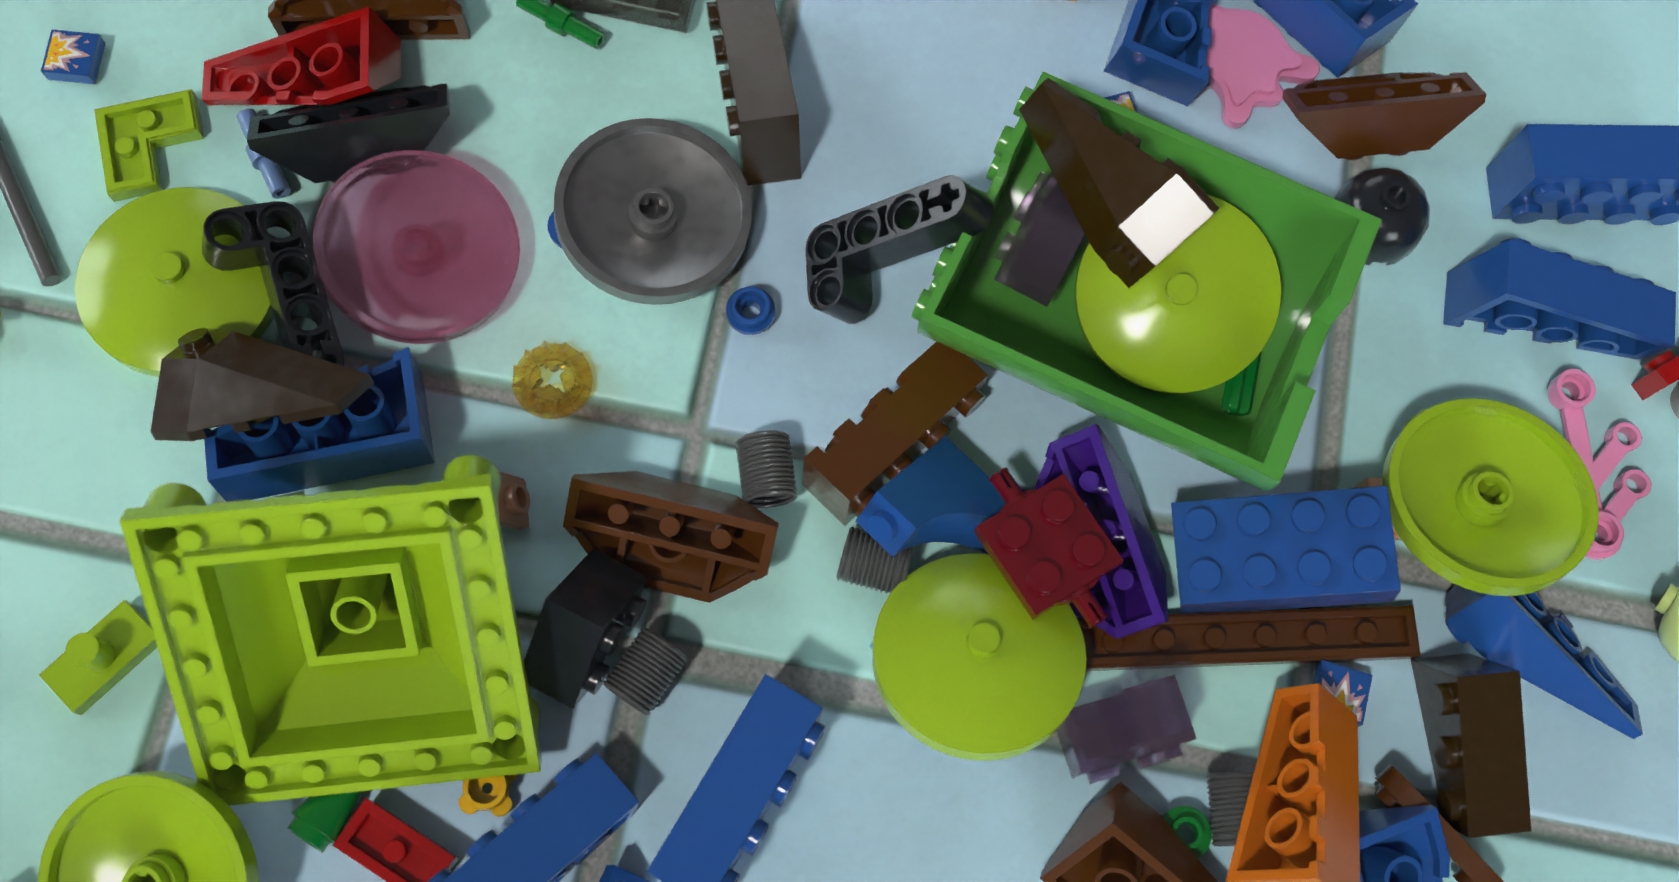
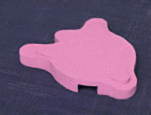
(1249, 61)

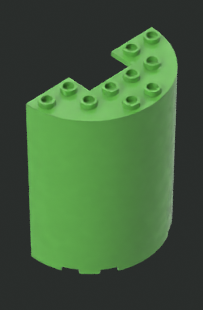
(1319, 260)

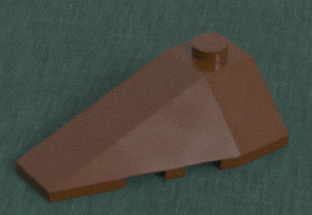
(1123, 842)

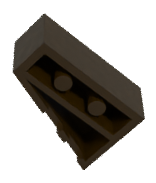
(1475, 742)

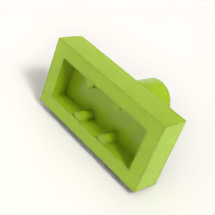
(100, 657)

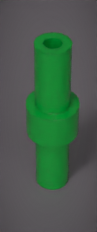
(563, 21)

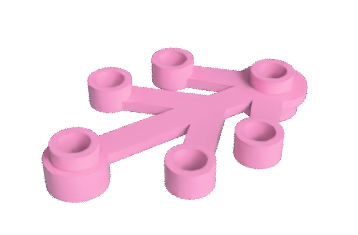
(1576, 433)

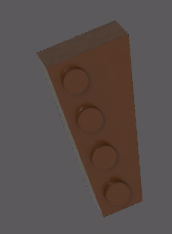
(893, 430)

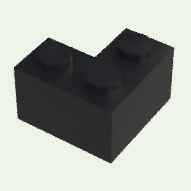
(582, 626)

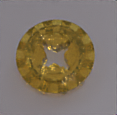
(551, 401)

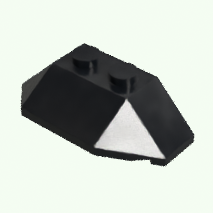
(333, 138)

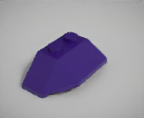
(1137, 589)

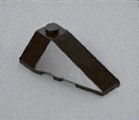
(1120, 195)
(242, 382)

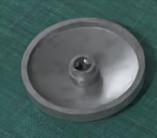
(652, 211)

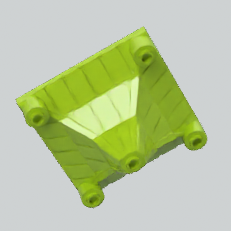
(338, 636)

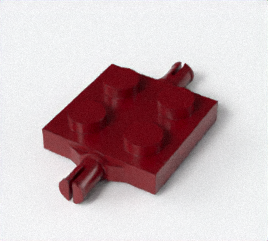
(1048, 547)

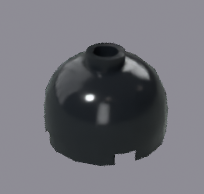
(1396, 201)

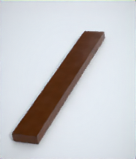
(1259, 639)

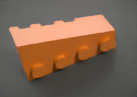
(1302, 794)

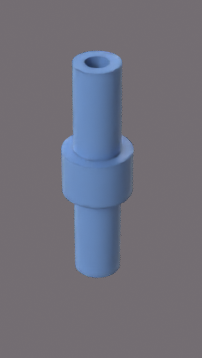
(270, 170)

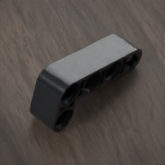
(885, 233)
(275, 257)

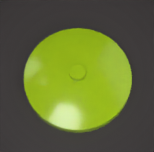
(150, 285)
(1191, 315)
(1490, 497)
(970, 663)
(148, 831)

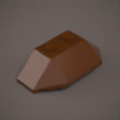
(404, 17)
(1384, 111)
(671, 531)

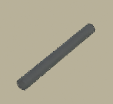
(27, 222)

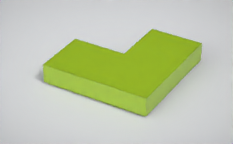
(132, 134)

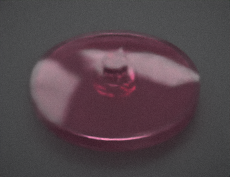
(416, 246)

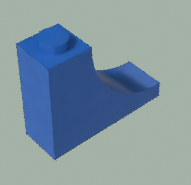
(932, 501)

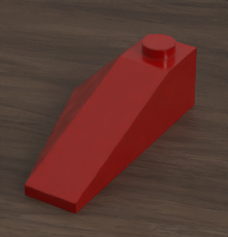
(308, 65)

